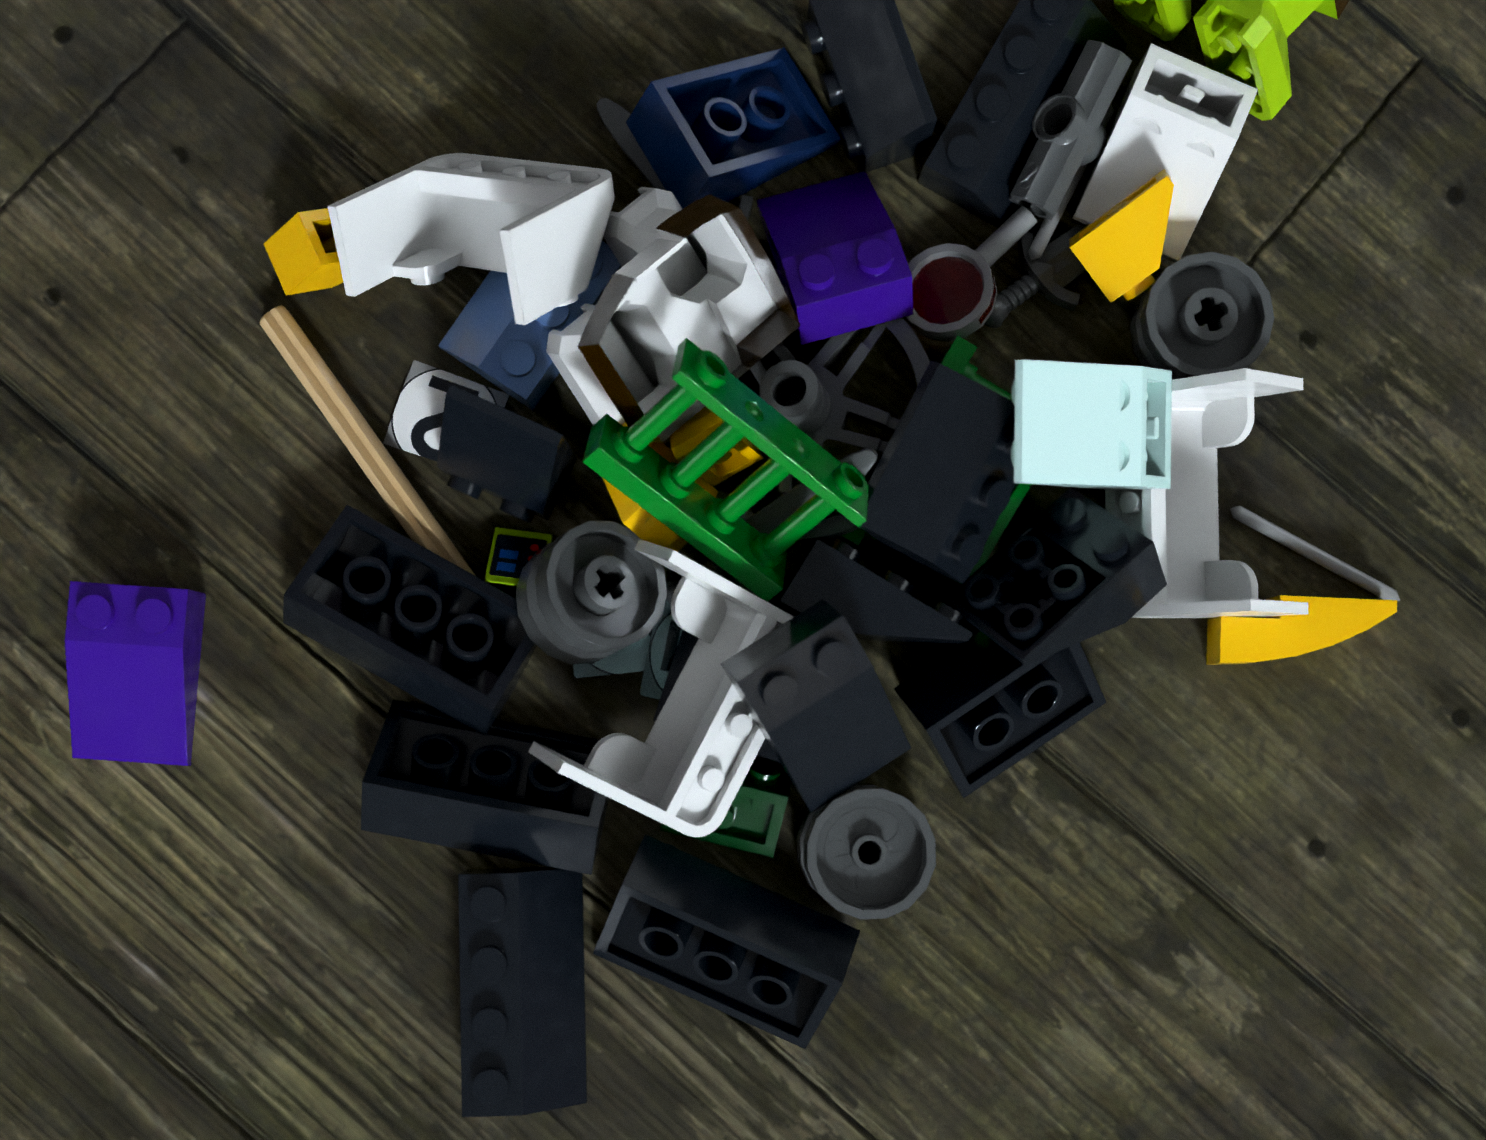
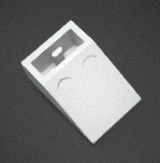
(1170, 120)

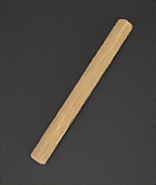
(358, 435)

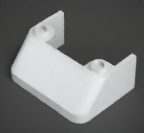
(480, 213)
(1184, 520)
(704, 731)

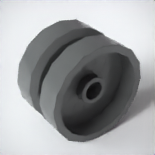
(1222, 295)
(590, 593)
(882, 882)

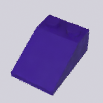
(837, 257)
(133, 671)

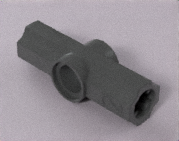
(1070, 129)

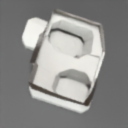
(680, 278)

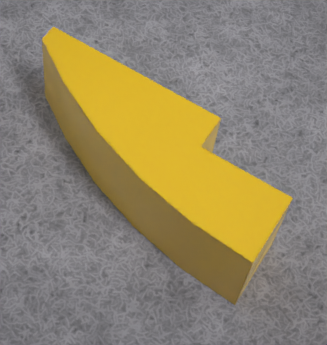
(1278, 637)

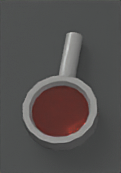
(956, 285)

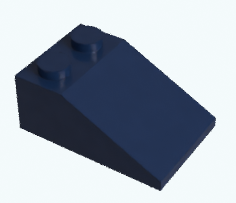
(730, 126)

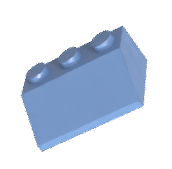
(513, 353)

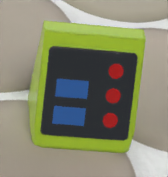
(510, 553)

